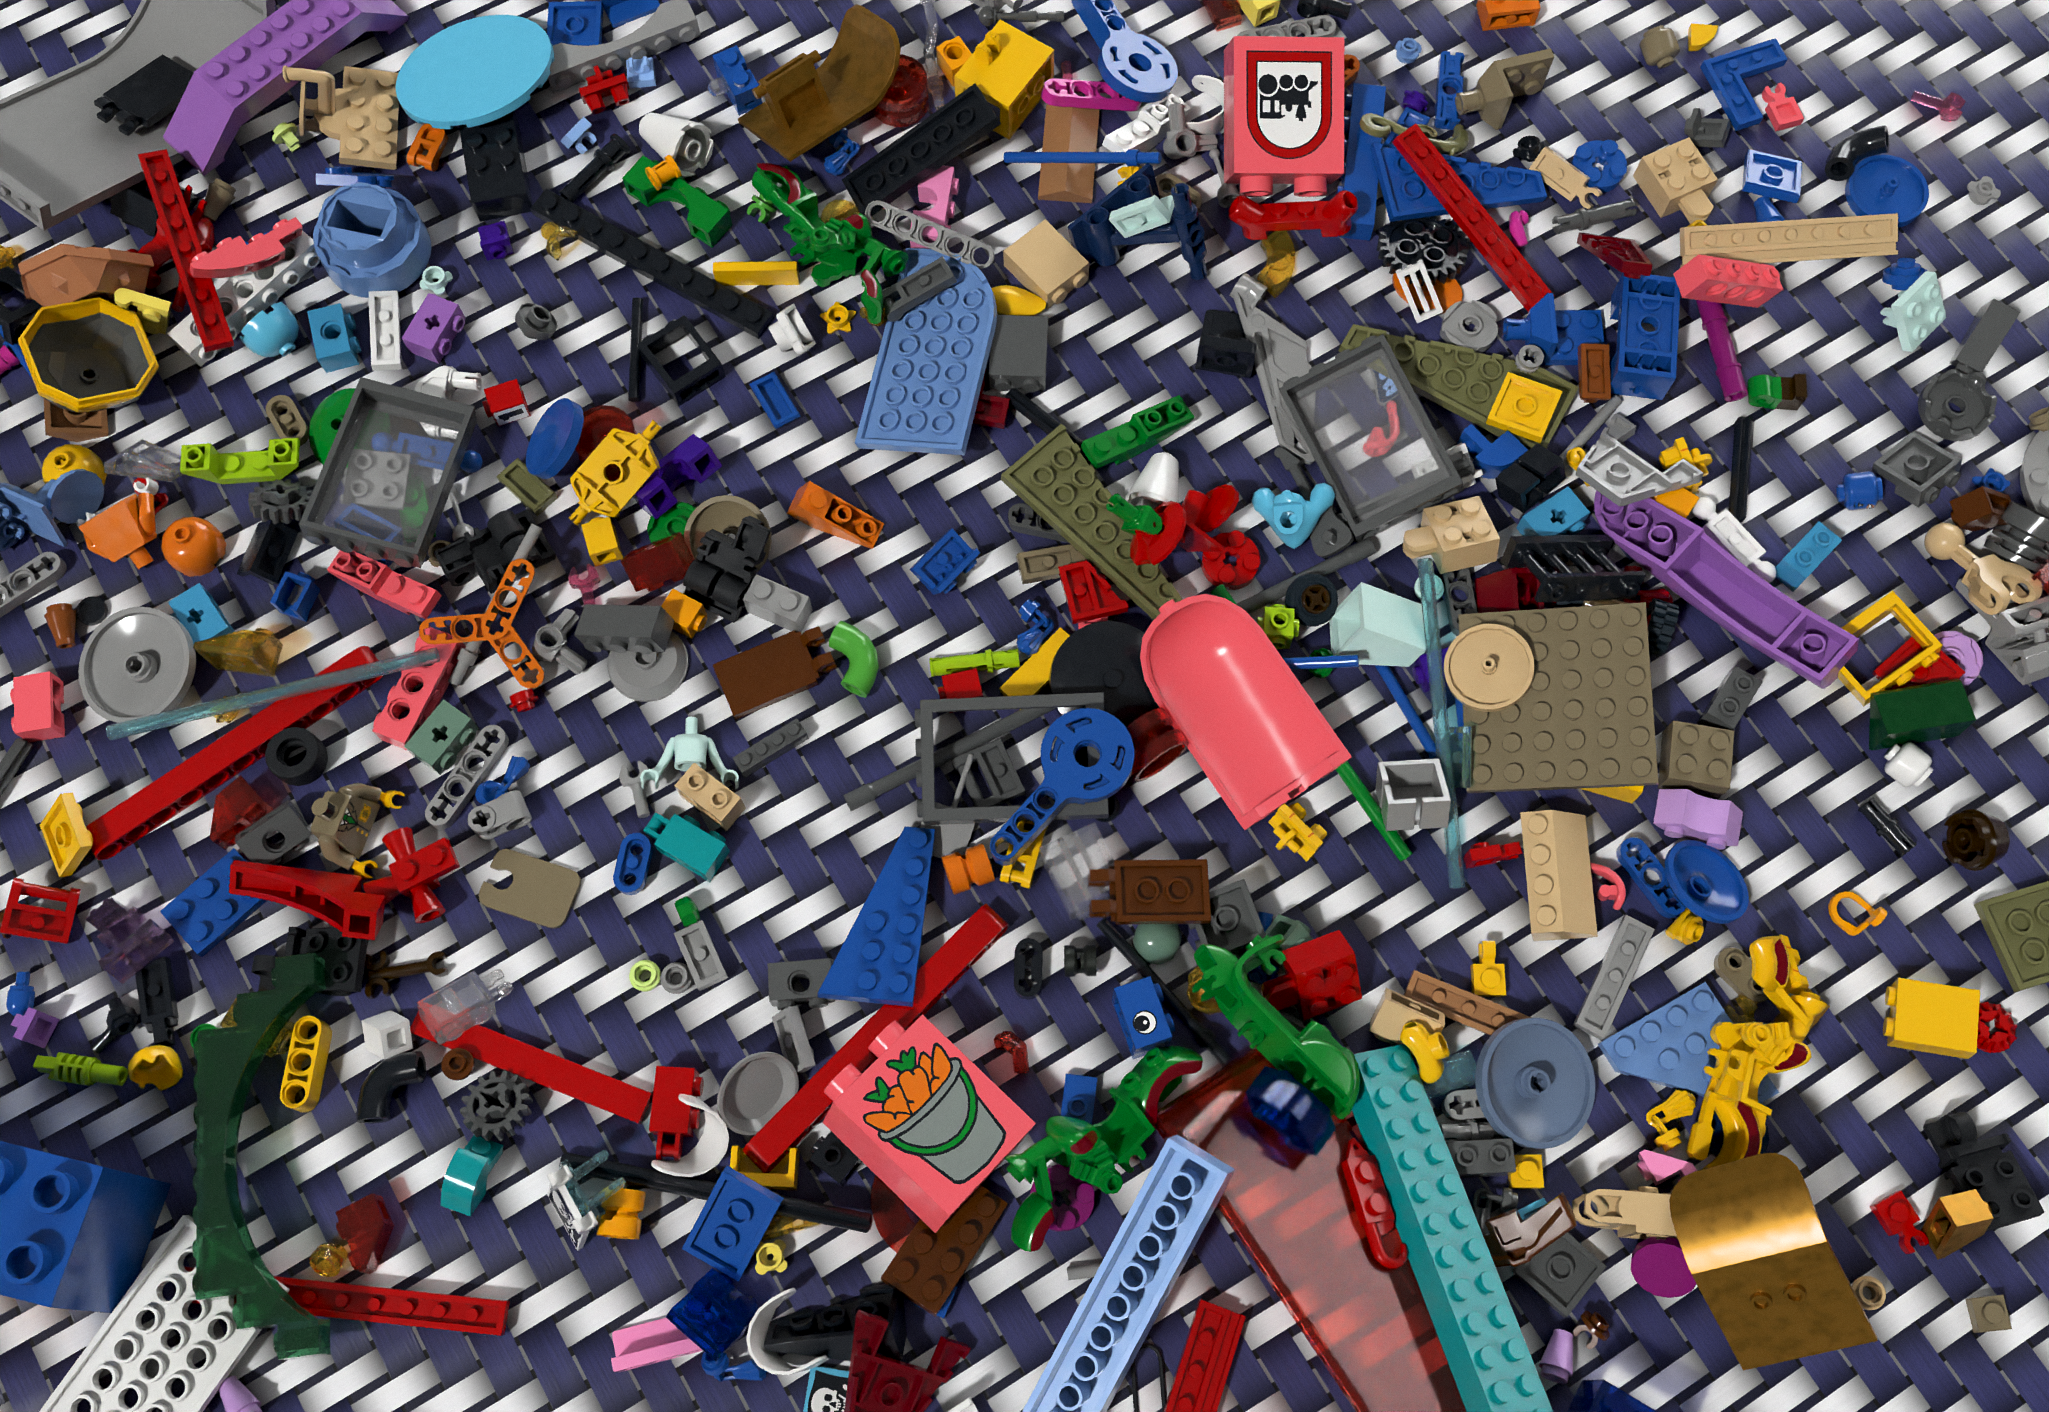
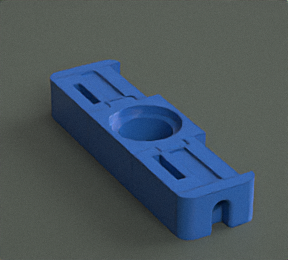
(1448, 75)

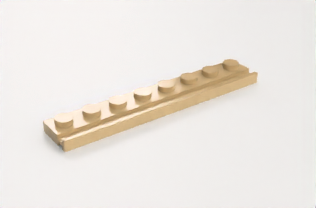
(1793, 239)

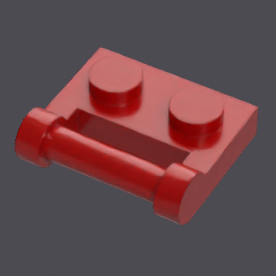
(38, 921)

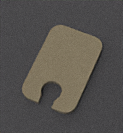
(538, 892)

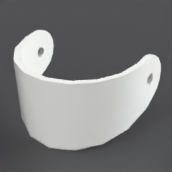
(1215, 88)
(708, 1150)
(756, 1335)

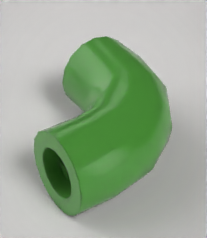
(861, 657)

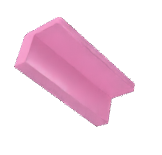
(649, 1344)

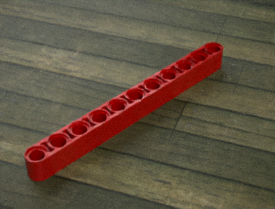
(220, 761)
(932, 983)

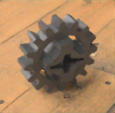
(279, 501)
(494, 1119)

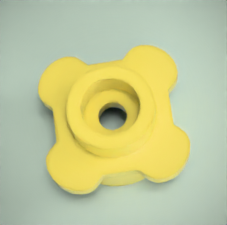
(777, 1263)

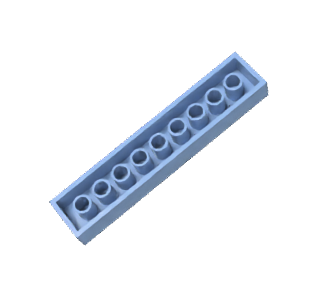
(1133, 1281)

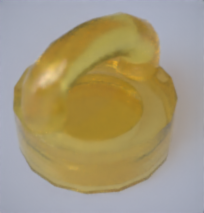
(328, 1259)

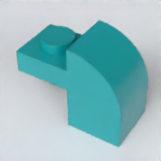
(467, 1175)

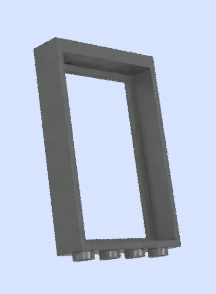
(993, 814)

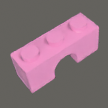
(938, 191)

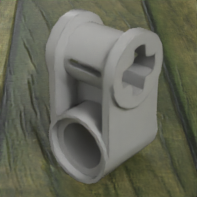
(502, 815)

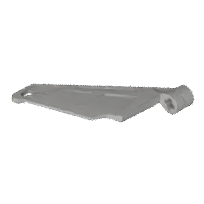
(1277, 359)

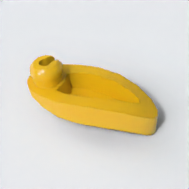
(1017, 301)

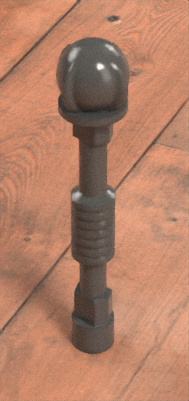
(988, 16)

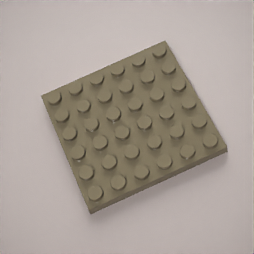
(1585, 711)

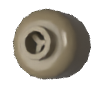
(1659, 47)

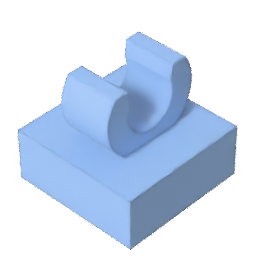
(640, 72)
(578, 133)

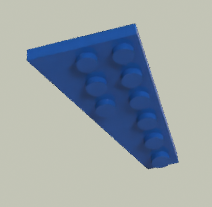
(1493, 186)

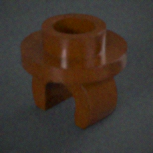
(457, 1064)
(1595, 1325)

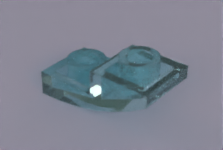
(1457, 1073)

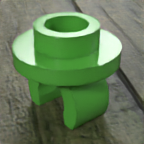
(763, 205)

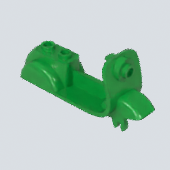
(1307, 1055)

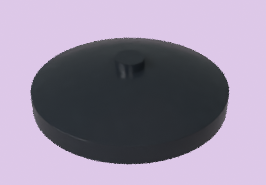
(1107, 661)

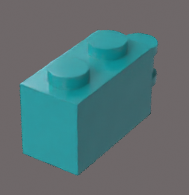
(688, 844)

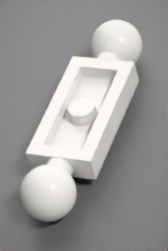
(1733, 538)

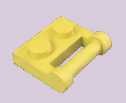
(151, 310)

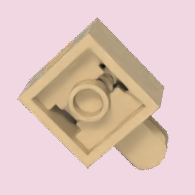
(1677, 180)
(1454, 535)

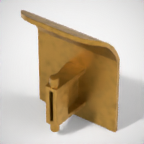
(813, 103)
(1765, 1262)

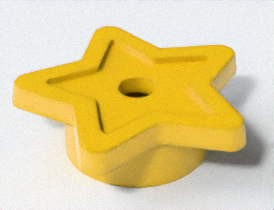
(838, 311)

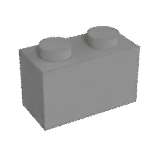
(777, 604)

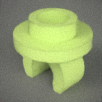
(285, 134)

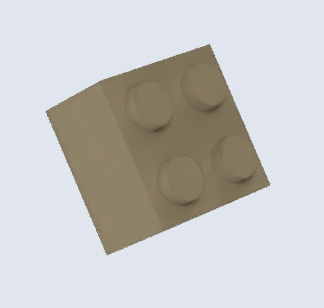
(1696, 759)

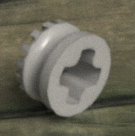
(1528, 366)

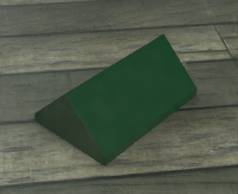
(1919, 714)

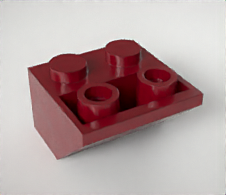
(1507, 591)

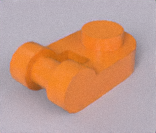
(429, 139)

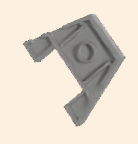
(1626, 476)

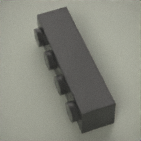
(770, 748)

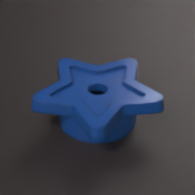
(1991, 477)

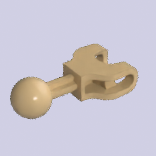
(1984, 575)

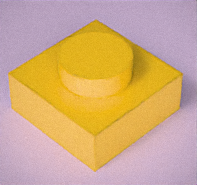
(1528, 1172)

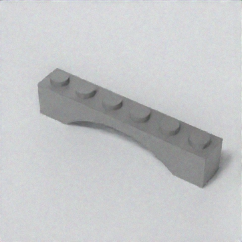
(667, 27)

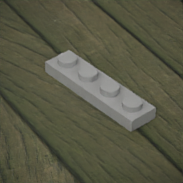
(1613, 977)

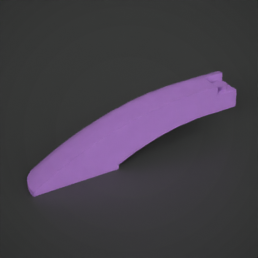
(1726, 589)

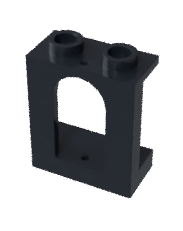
(14, 322)

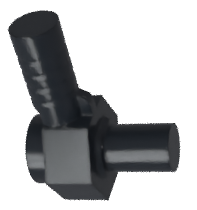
(120, 1021)

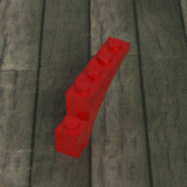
(323, 894)

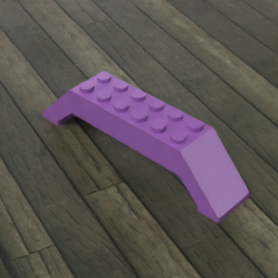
(250, 74)

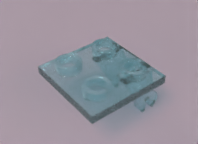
(582, 1203)

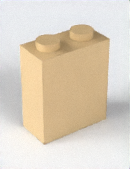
(1046, 264)

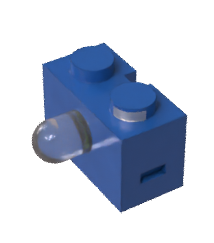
(734, 80)

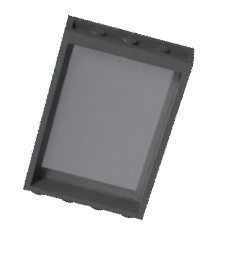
(1371, 437)
(388, 473)

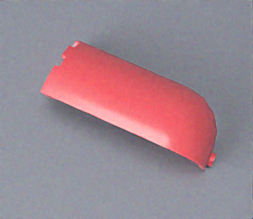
(1237, 705)

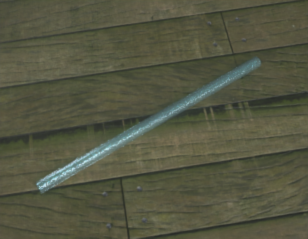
(272, 694)
(1440, 717)

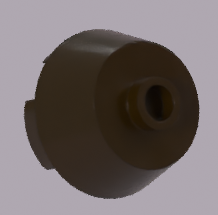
(1975, 839)

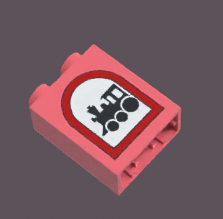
(1283, 113)

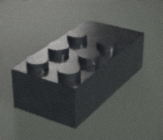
(496, 168)

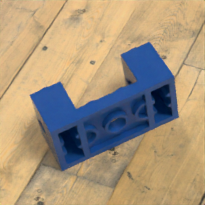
(1643, 359)

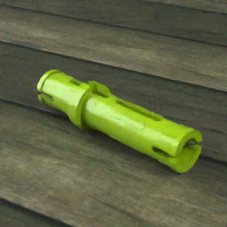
(984, 661)

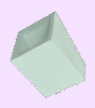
(1378, 628)

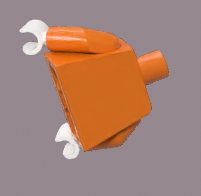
(124, 527)

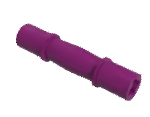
(1722, 350)

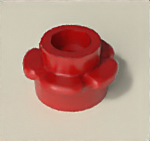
(523, 700)

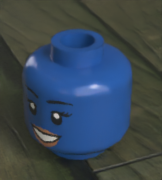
(1860, 490)

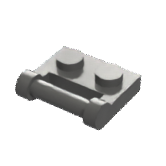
(997, 771)

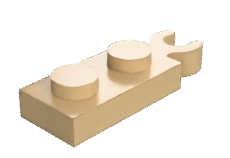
(1564, 177)

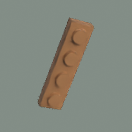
(1459, 1004)

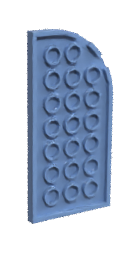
(931, 365)

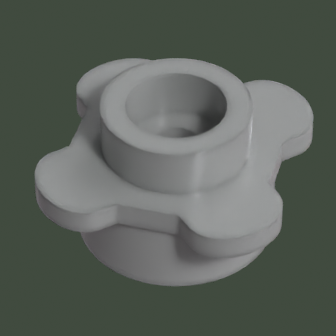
(1983, 191)

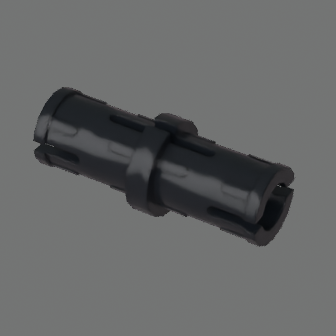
(1887, 827)

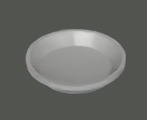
(649, 675)
(756, 1091)

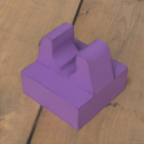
(34, 1027)

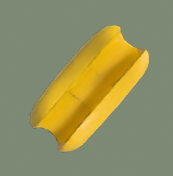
(1427, 1049)

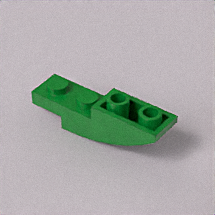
(1139, 434)

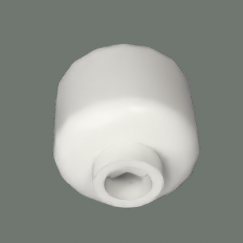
(1908, 764)

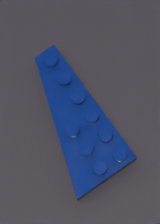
(885, 941)

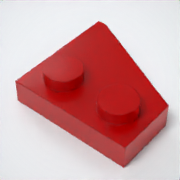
(1088, 594)

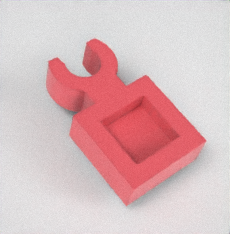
(1781, 110)

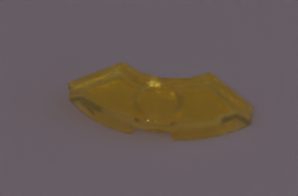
(1279, 262)

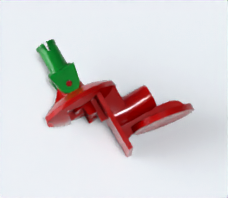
(1171, 524)

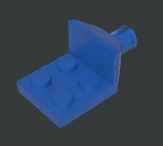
(1556, 331)

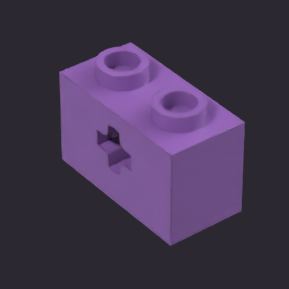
(434, 328)

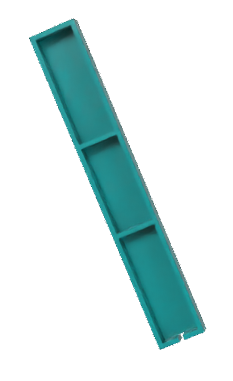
(1444, 1239)

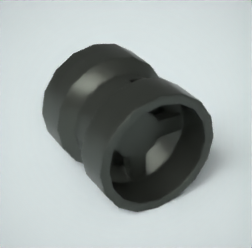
(1087, 960)

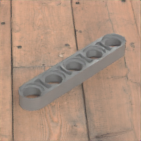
(916, 231)

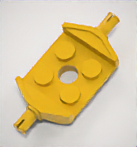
(636, 462)

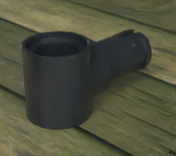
(1313, 8)

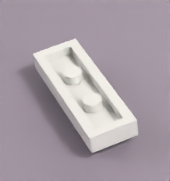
(385, 330)

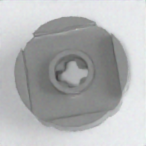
(1477, 313)

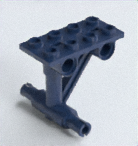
(1099, 239)

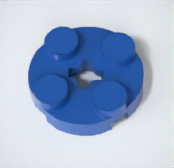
(1609, 156)

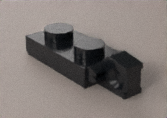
(158, 1000)

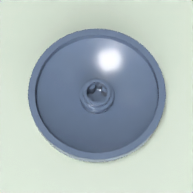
(1535, 1083)

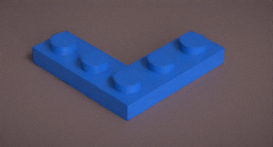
(1726, 75)

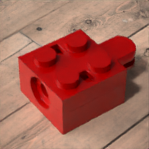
(1316, 977)

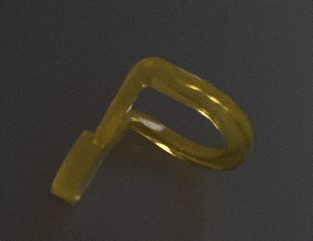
(551, 232)

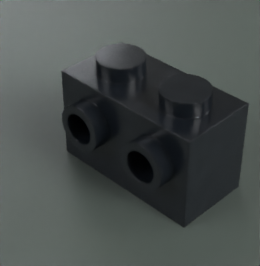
(834, 1158)

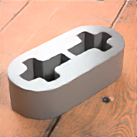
(1463, 1096)

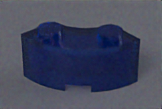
(1290, 1110)

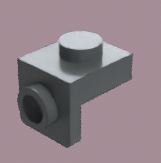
(1706, 131)

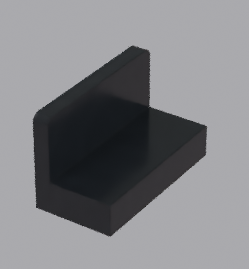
(268, 551)

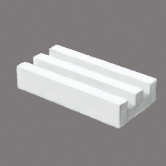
(1410, 270)

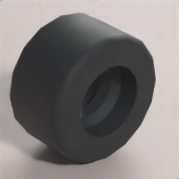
(283, 744)

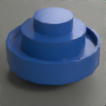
(1902, 274)

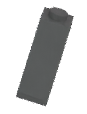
(1984, 337)

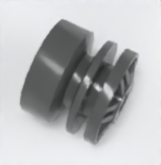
(2024, 538)

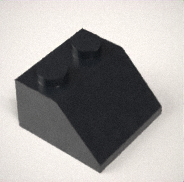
(138, 209)

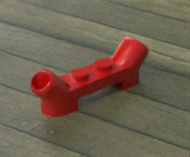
(1329, 216)

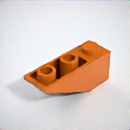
(834, 516)

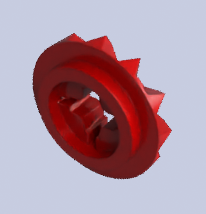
(1996, 1041)

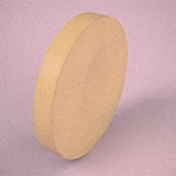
(1489, 667)

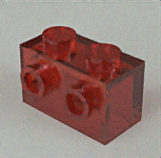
(658, 562)

